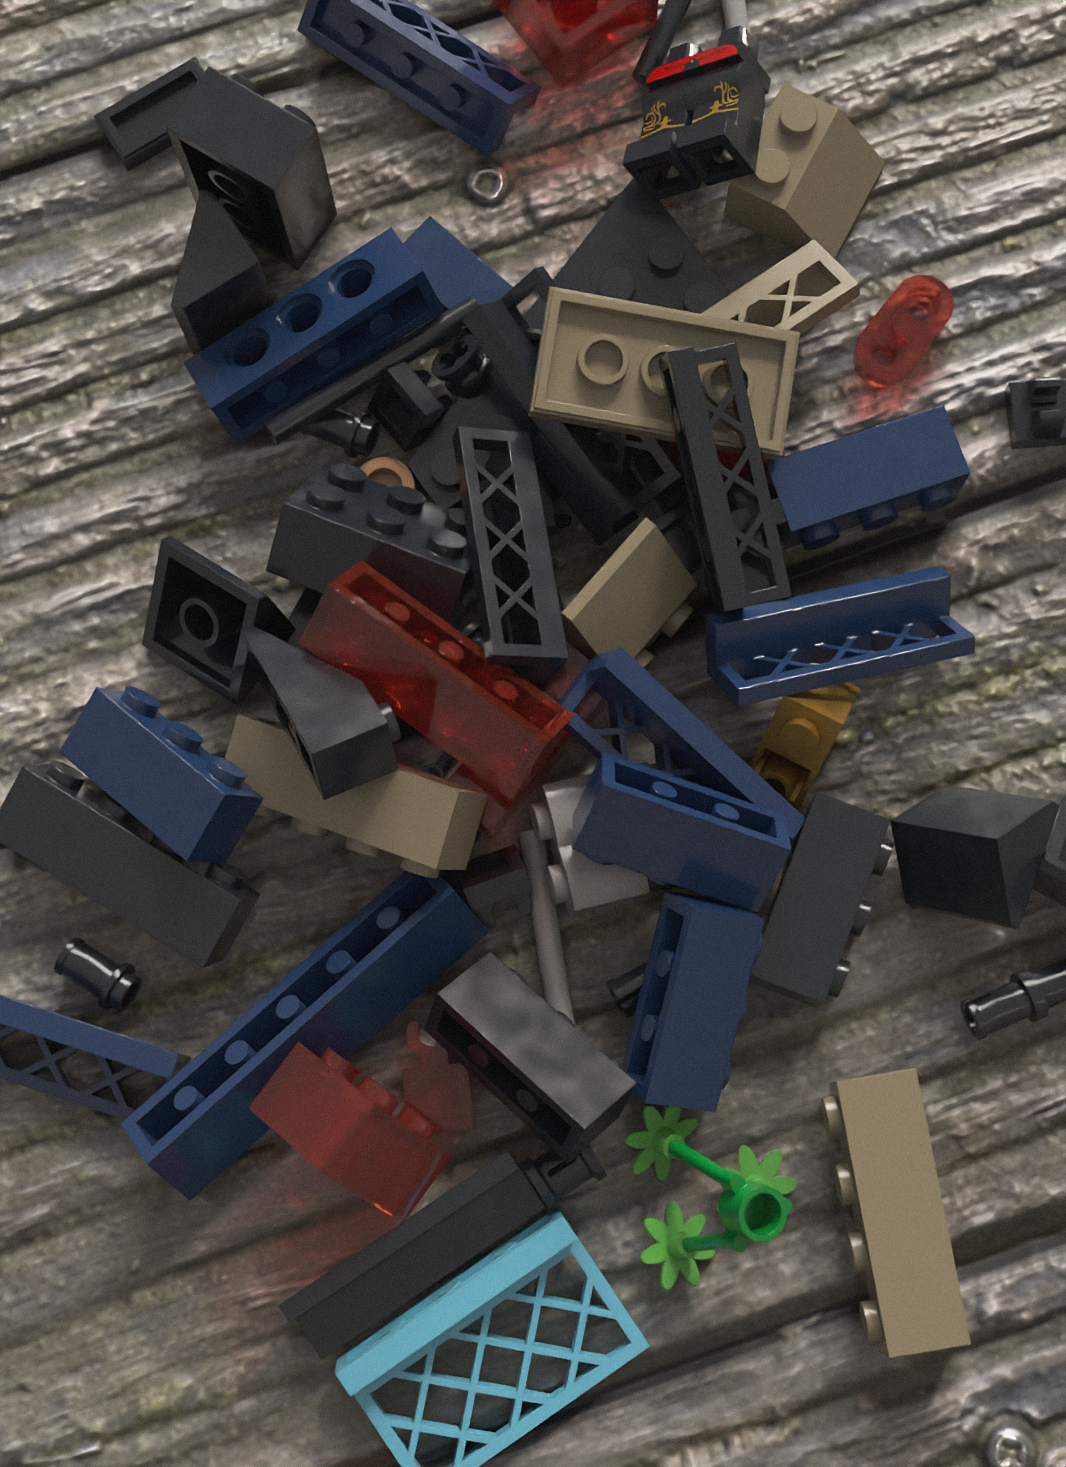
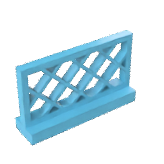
(459, 1303)

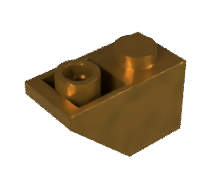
(802, 738)

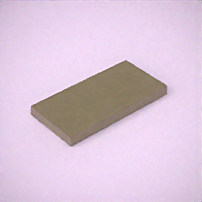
(604, 371)

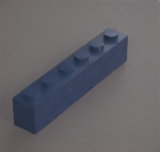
(330, 1000)

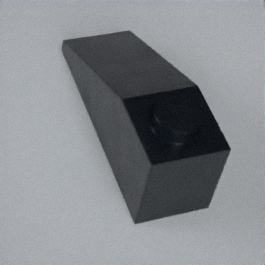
(325, 714)

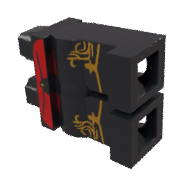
(697, 111)

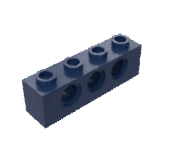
(314, 335)

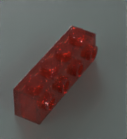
(436, 678)

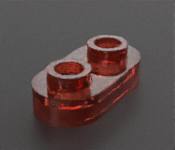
(900, 334)

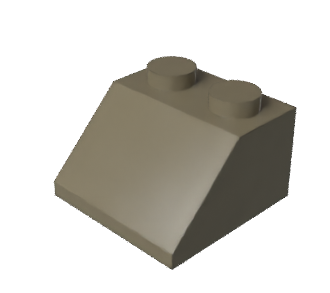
(808, 175)
(631, 599)

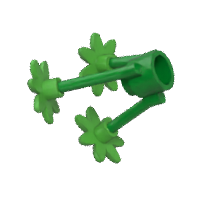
(747, 1207)

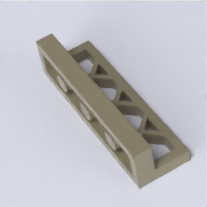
(792, 292)

